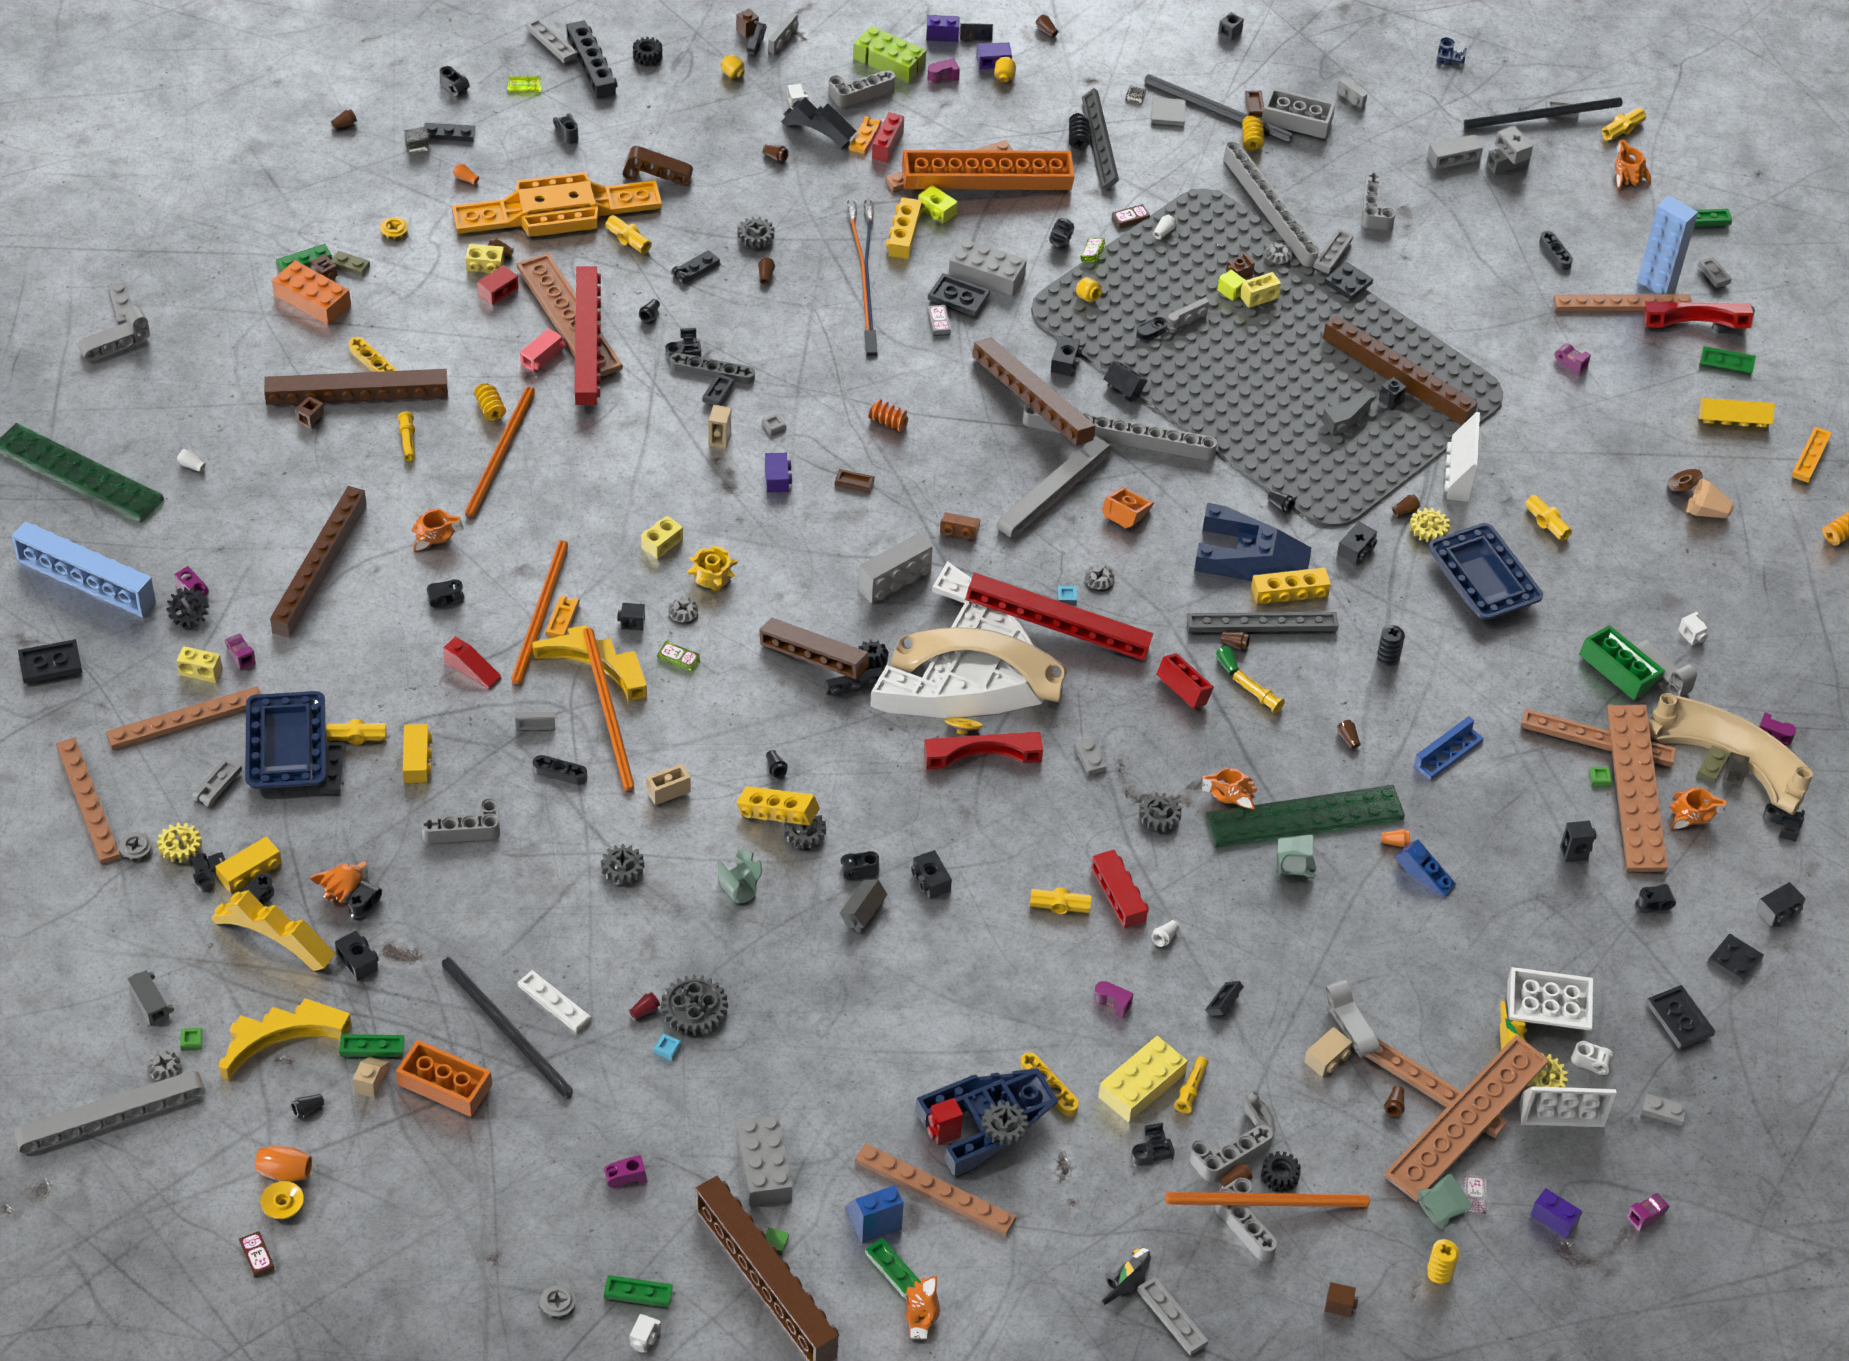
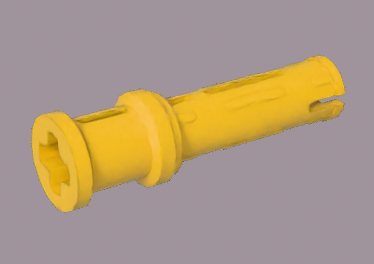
(407, 430)
(1264, 695)
(1189, 1092)

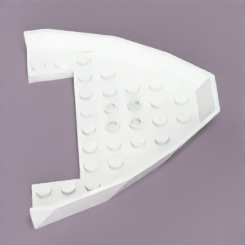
(960, 680)

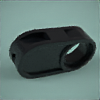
(1148, 330)

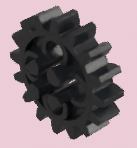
(190, 597)

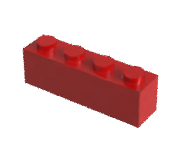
(1119, 888)

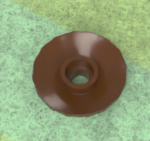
(1685, 480)

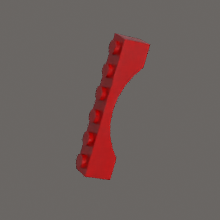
(1729, 314)
(1020, 746)

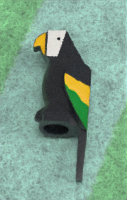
(1128, 1276)

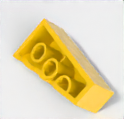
(1736, 411)

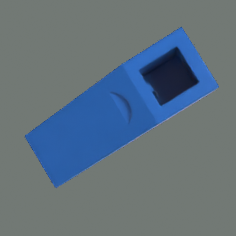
(1424, 867)

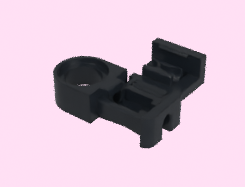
(755, 41)
(689, 343)
(1791, 822)
(203, 868)
(1154, 1147)

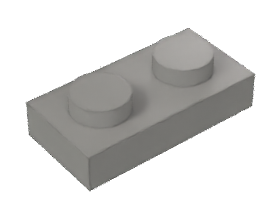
(1352, 93)
(1714, 272)
(1090, 756)
(1663, 1109)

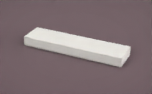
(554, 1001)

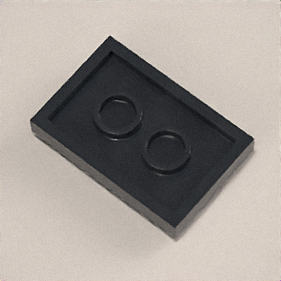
(958, 294)
(49, 661)
(1680, 1017)

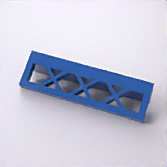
(1443, 745)

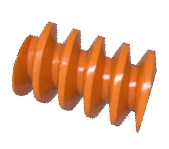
(888, 416)

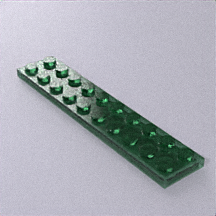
(79, 472)
(1304, 816)

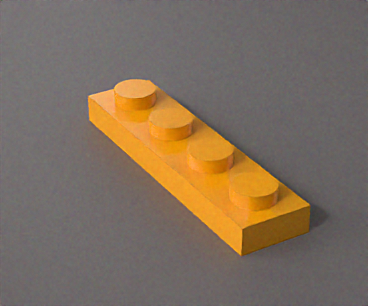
(1811, 454)

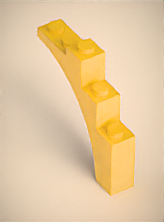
(622, 667)
(272, 922)
(279, 1025)

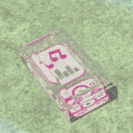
(1476, 1191)

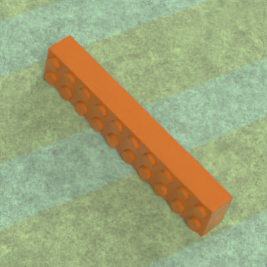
(987, 169)

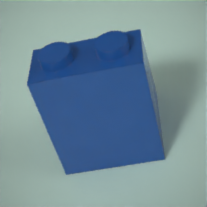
(876, 1213)

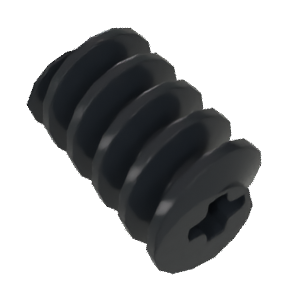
(1079, 131)
(1390, 645)

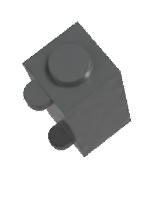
(1499, 162)
(863, 904)
(149, 997)

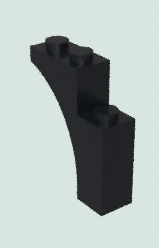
(823, 119)

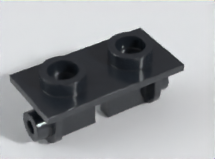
(976, 31)

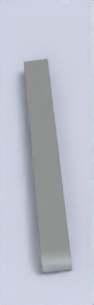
(1271, 204)
(1138, 435)

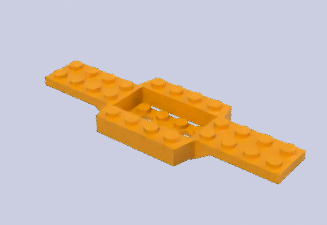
(555, 192)

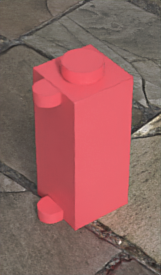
(541, 350)

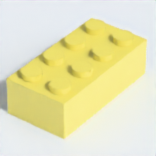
(1142, 1078)

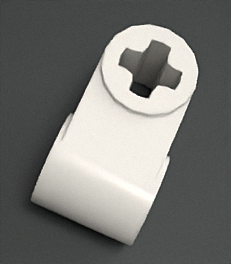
(1591, 1057)

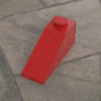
(469, 662)

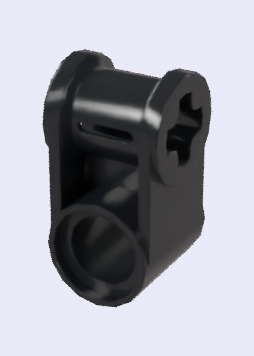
(452, 80)
(567, 128)
(443, 594)
(862, 865)
(261, 887)
(1655, 899)
(363, 900)

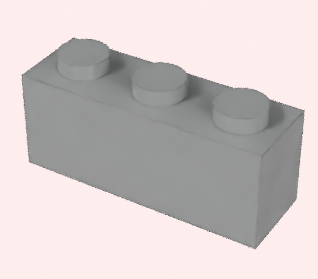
(1455, 152)

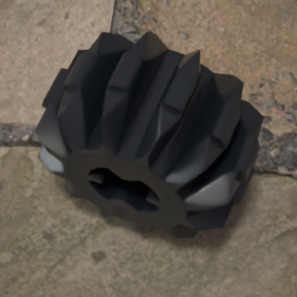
(1061, 233)
(877, 654)

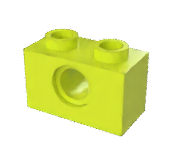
(938, 204)

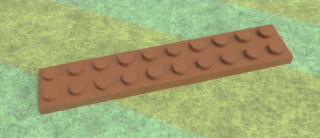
(560, 305)
(1636, 788)
(1466, 1117)

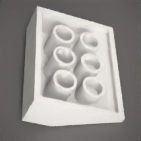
(1462, 460)
(1550, 998)
(1566, 1106)

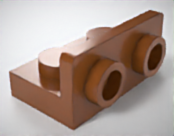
(959, 525)

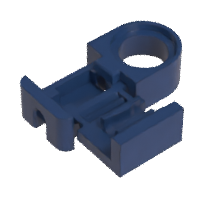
(1447, 53)

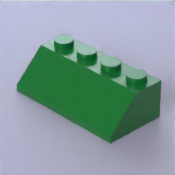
(1621, 662)

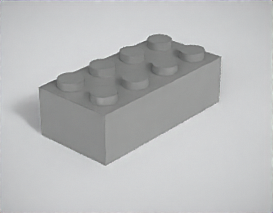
(1298, 112)
(987, 267)
(895, 568)
(764, 1160)

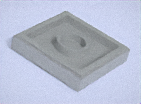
(1168, 111)

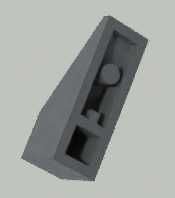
(1344, 415)

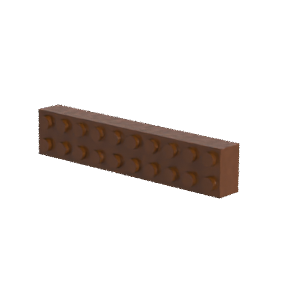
(766, 1271)

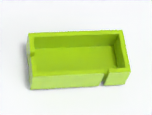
(889, 53)

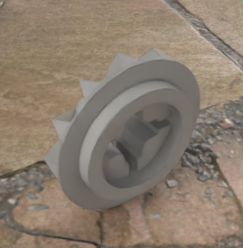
(1279, 258)
(1103, 582)
(682, 615)
(130, 841)
(157, 1071)
(566, 1298)

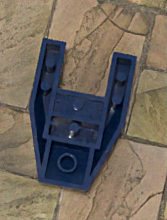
(1258, 550)
(975, 1094)

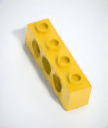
(904, 228)
(1290, 586)
(778, 805)

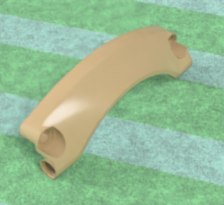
(1026, 658)
(1703, 725)

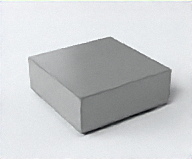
(774, 424)

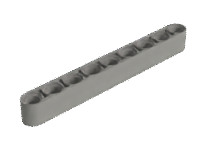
(1053, 487)
(109, 1112)

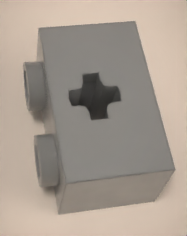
(1514, 144)

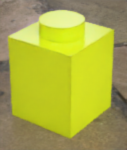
(1230, 285)

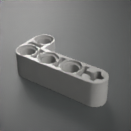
(860, 90)
(1372, 214)
(117, 338)
(1674, 680)
(463, 827)
(1351, 1019)
(1256, 1140)
(1262, 1243)

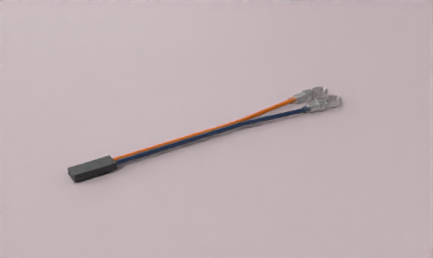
(869, 333)

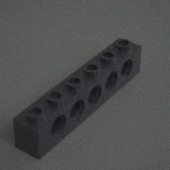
(591, 59)

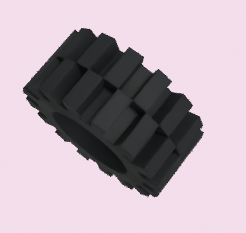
(647, 44)
(1276, 1181)

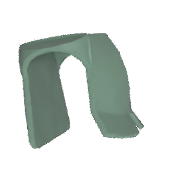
(1296, 856)
(744, 874)
(1443, 1201)

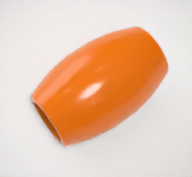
(283, 1163)

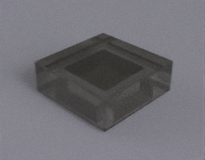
(1135, 94)

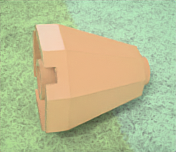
(1709, 501)

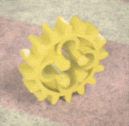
(1432, 531)
(174, 852)
(1554, 1076)

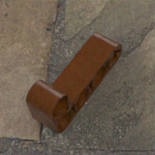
(656, 164)

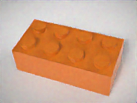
(311, 292)
(444, 1078)

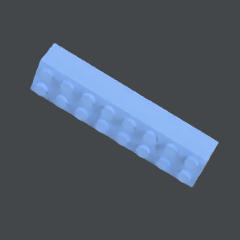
(84, 569)

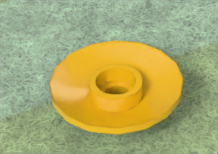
(963, 725)
(280, 1193)

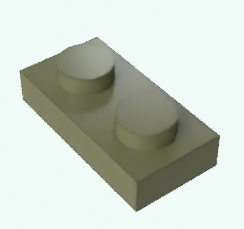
(351, 263)
(1713, 764)

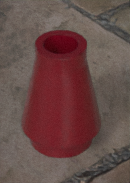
(646, 1005)

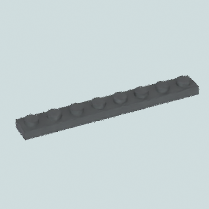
(1100, 139)
(1262, 621)

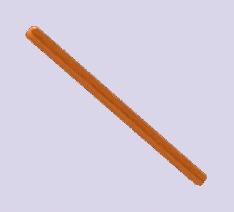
(499, 452)
(539, 612)
(608, 709)
(1267, 1199)

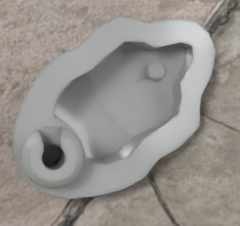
(1258, 1111)

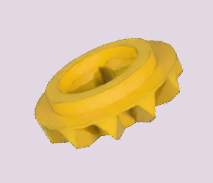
(396, 223)

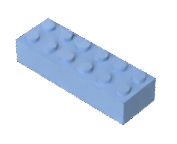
(1667, 246)

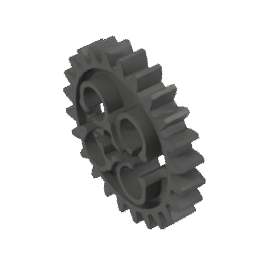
(694, 1005)

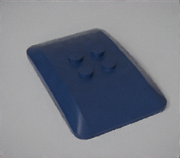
(1485, 571)
(285, 740)

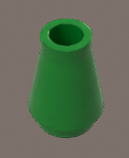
(1227, 659)

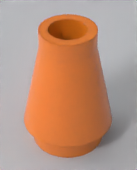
(465, 174)
(1396, 838)

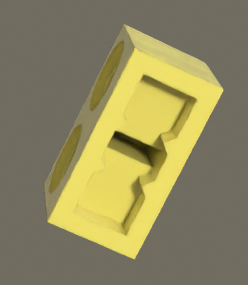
(484, 258)
(1260, 290)
(662, 537)
(199, 664)

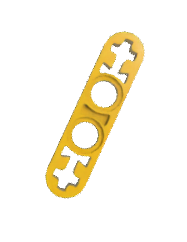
(369, 362)
(1054, 1082)

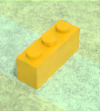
(416, 753)
(247, 864)

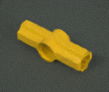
(1623, 124)
(628, 234)
(1548, 517)
(356, 732)
(1060, 900)

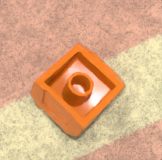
(1125, 507)

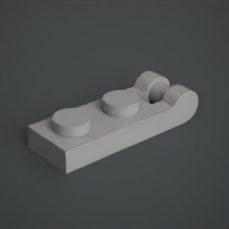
(1187, 314)
(217, 782)

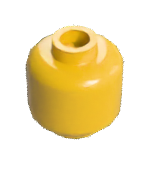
(732, 66)
(1005, 69)
(1088, 290)

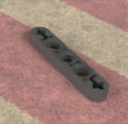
(705, 363)

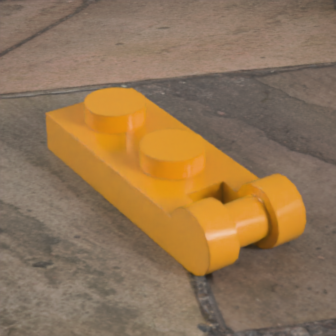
(865, 135)
(562, 616)

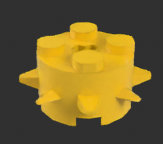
(712, 567)

